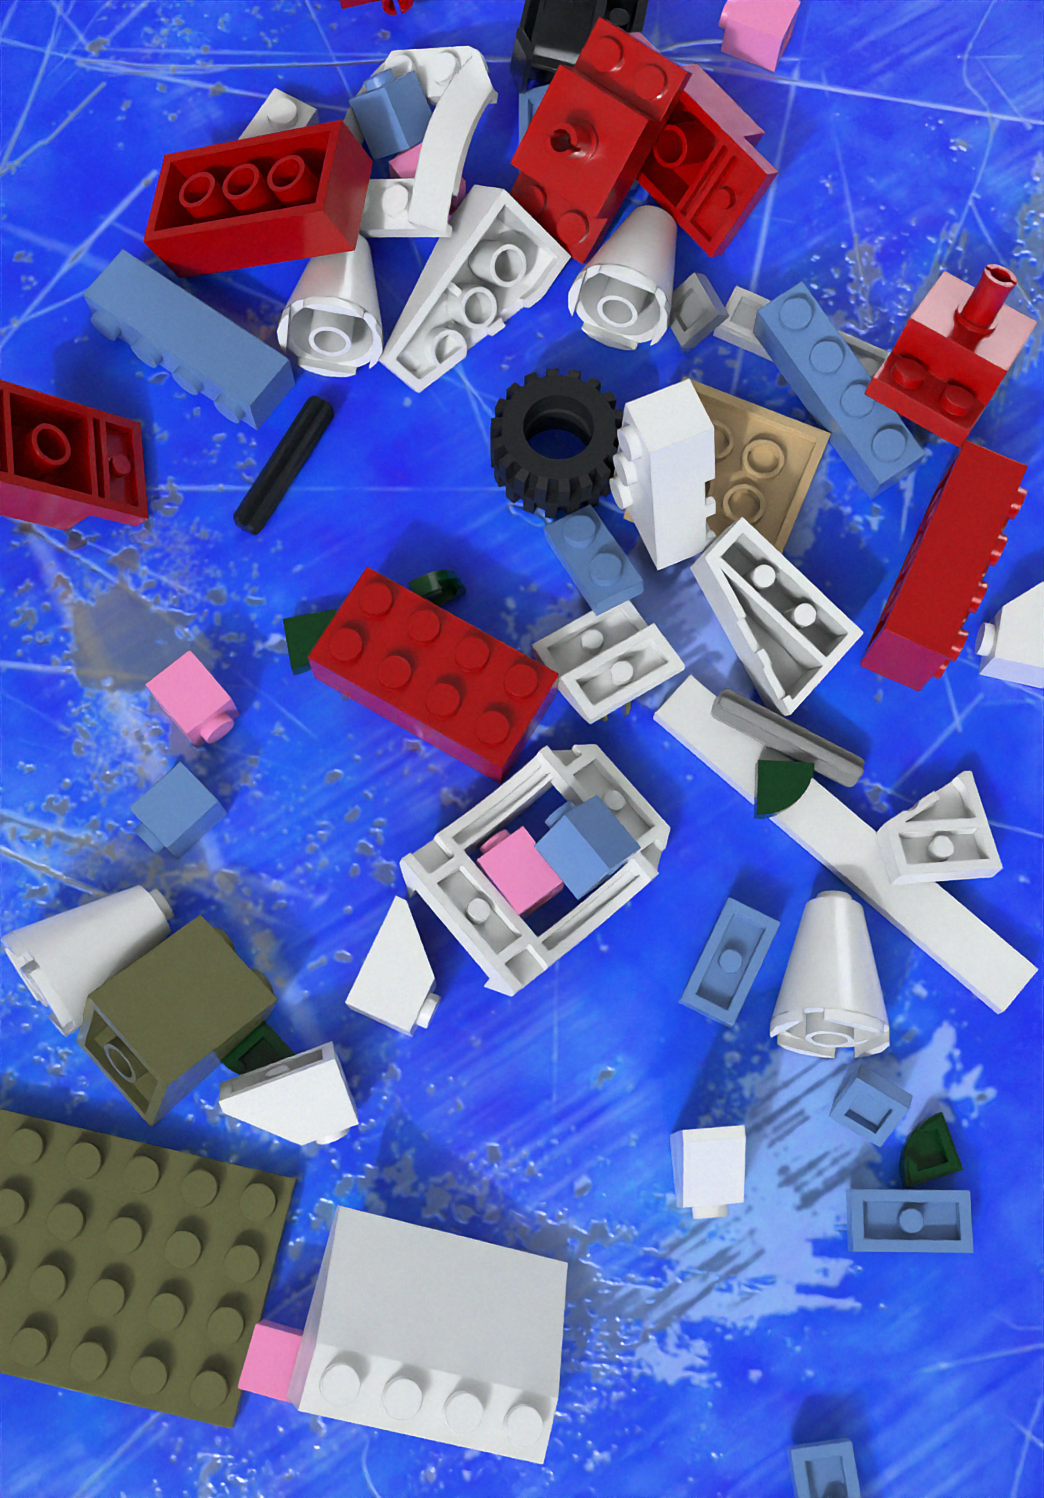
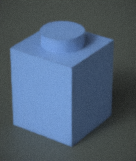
(391, 112)
(176, 812)
(585, 844)

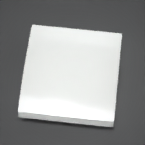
(607, 659)

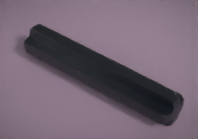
(283, 465)

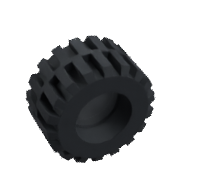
(547, 405)

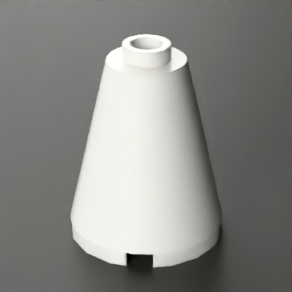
(629, 282)
(334, 314)
(86, 947)
(831, 984)

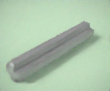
(787, 737)

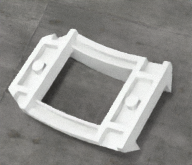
(461, 90)
(476, 909)

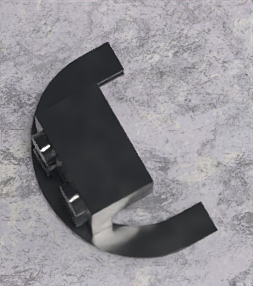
(558, 30)

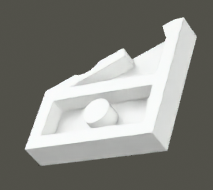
(940, 837)

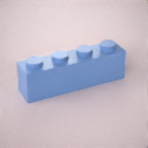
(189, 340)
(832, 389)

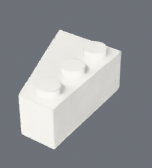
(663, 471)
(772, 616)

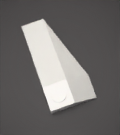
(472, 285)

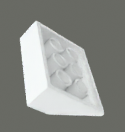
(433, 1337)

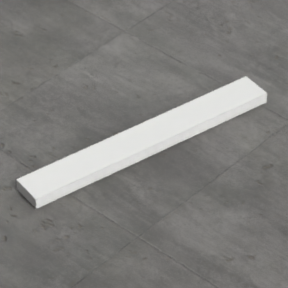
(853, 854)

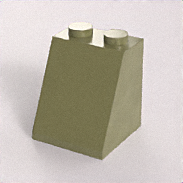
(173, 1017)

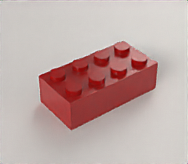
(260, 200)
(946, 567)
(434, 674)

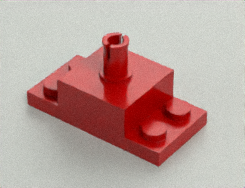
(594, 136)
(707, 163)
(953, 354)
(68, 461)

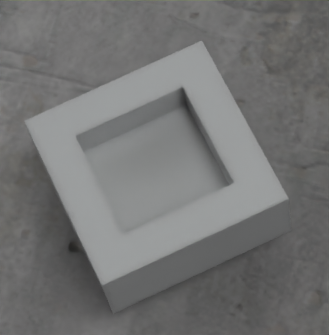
(695, 310)

